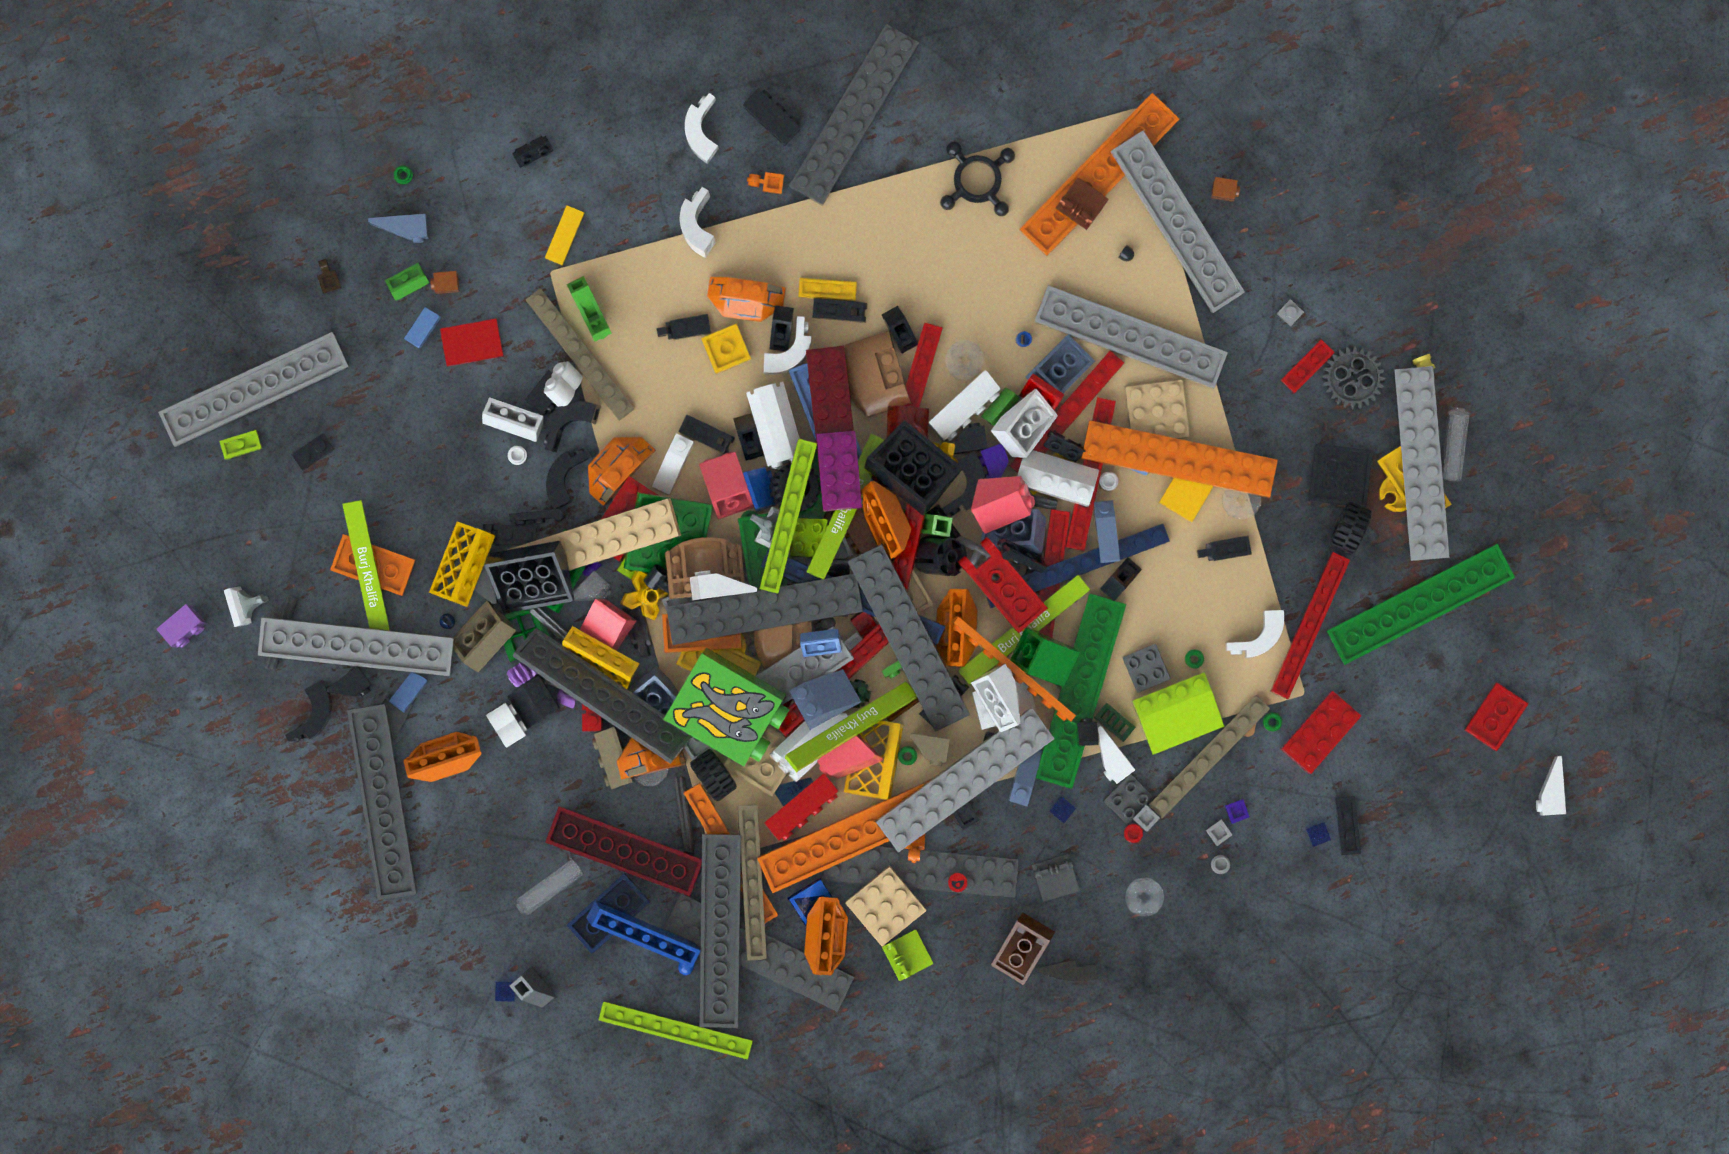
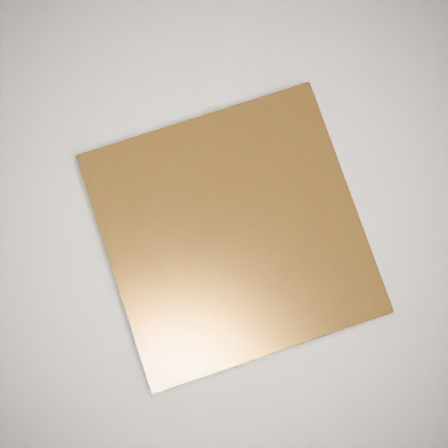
(980, 286)

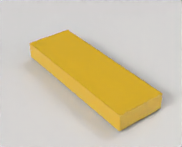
(564, 235)
(827, 289)

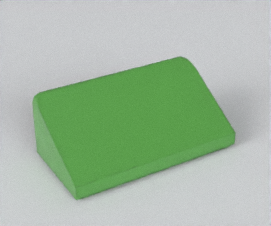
(407, 281)
(1000, 406)

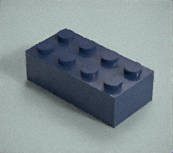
(620, 895)

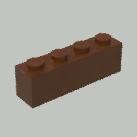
(860, 533)

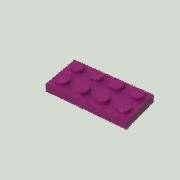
(839, 471)

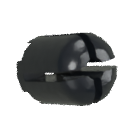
(940, 554)

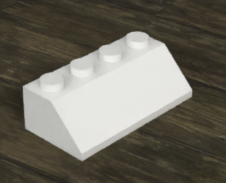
(964, 406)
(1058, 477)

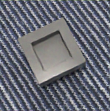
(1290, 312)
(1146, 818)
(1218, 832)

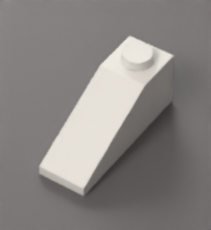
(673, 463)
(1113, 759)
(1552, 794)

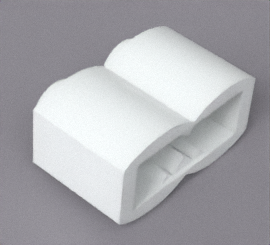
(563, 383)
(506, 724)

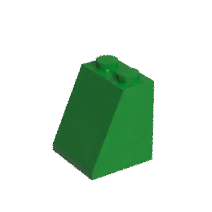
(1044, 657)

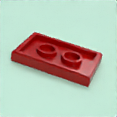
(471, 342)
(1496, 716)

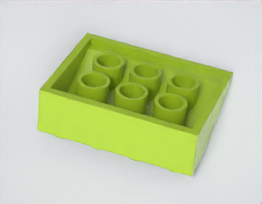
(1178, 713)

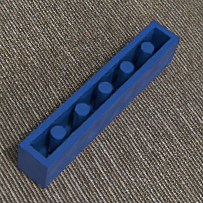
(643, 934)

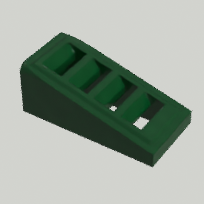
(1100, 714)

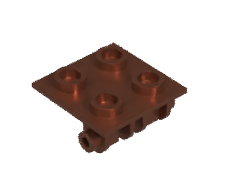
(1082, 203)

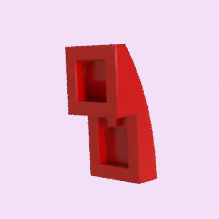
(863, 623)

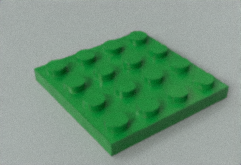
(693, 523)

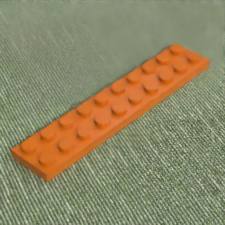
(1099, 171)
(1179, 459)
(828, 845)

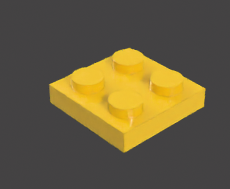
(726, 348)

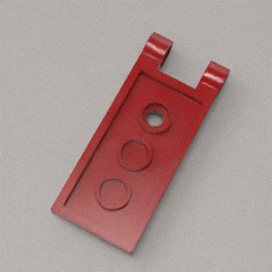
(1008, 593)

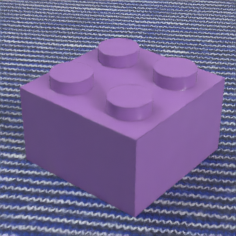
(182, 626)

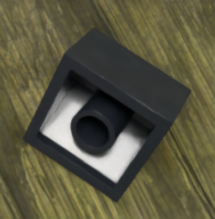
(533, 702)

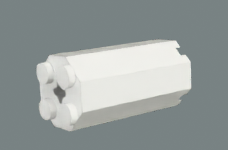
(774, 424)
(796, 739)

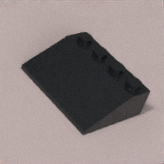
(913, 467)
(530, 576)

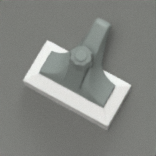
(767, 526)
(242, 605)

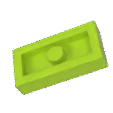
(240, 444)

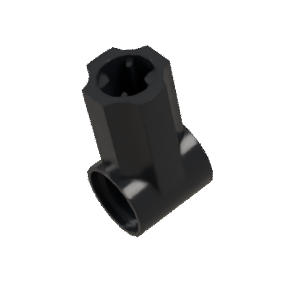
(657, 578)

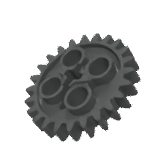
(1361, 392)

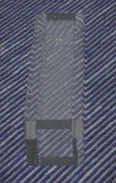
(1455, 444)
(549, 887)

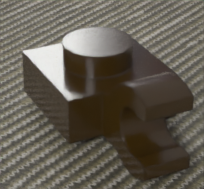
(328, 279)

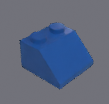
(758, 486)

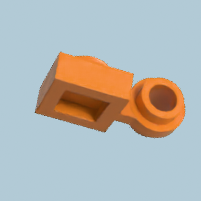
(771, 183)
(914, 849)

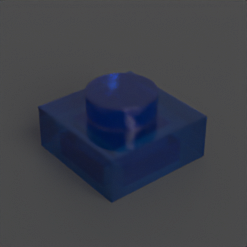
(1062, 809)
(1318, 834)
(504, 992)

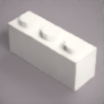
(512, 419)

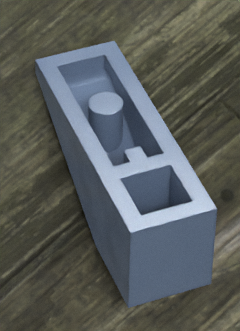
(407, 226)
(1106, 531)
(1025, 779)

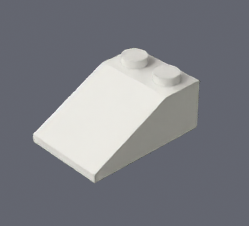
(1024, 424)
(710, 585)
(999, 696)
(1025, 701)

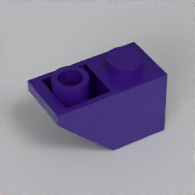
(994, 460)

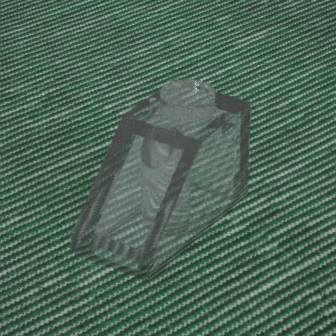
(592, 588)

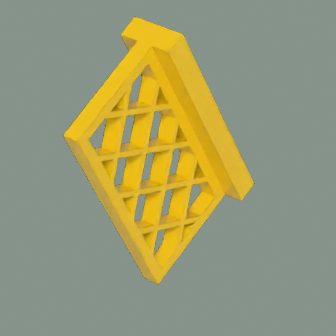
(470, 567)
(605, 656)
(889, 764)

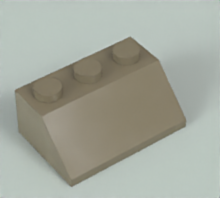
(482, 636)
(932, 748)
(610, 749)

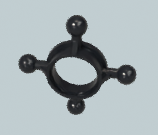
(1000, 207)

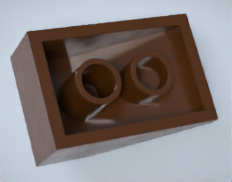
(1023, 948)

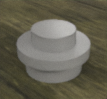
(1220, 864)

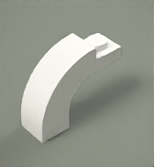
(698, 142)
(696, 238)
(783, 362)
(1272, 628)

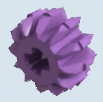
(520, 674)

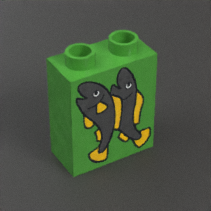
(727, 708)

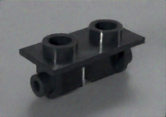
(540, 148)
(1066, 448)

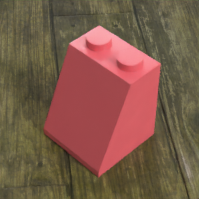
(726, 485)
(1001, 502)
(607, 623)
(848, 758)

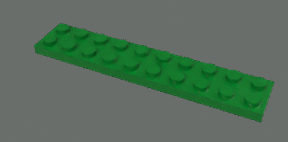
(1420, 604)
(1082, 689)

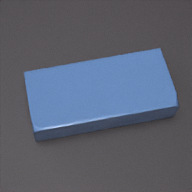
(422, 328)
(820, 642)
(408, 691)

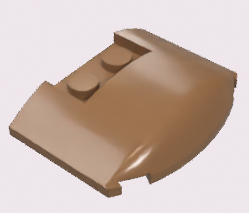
(875, 374)
(701, 555)
(778, 642)

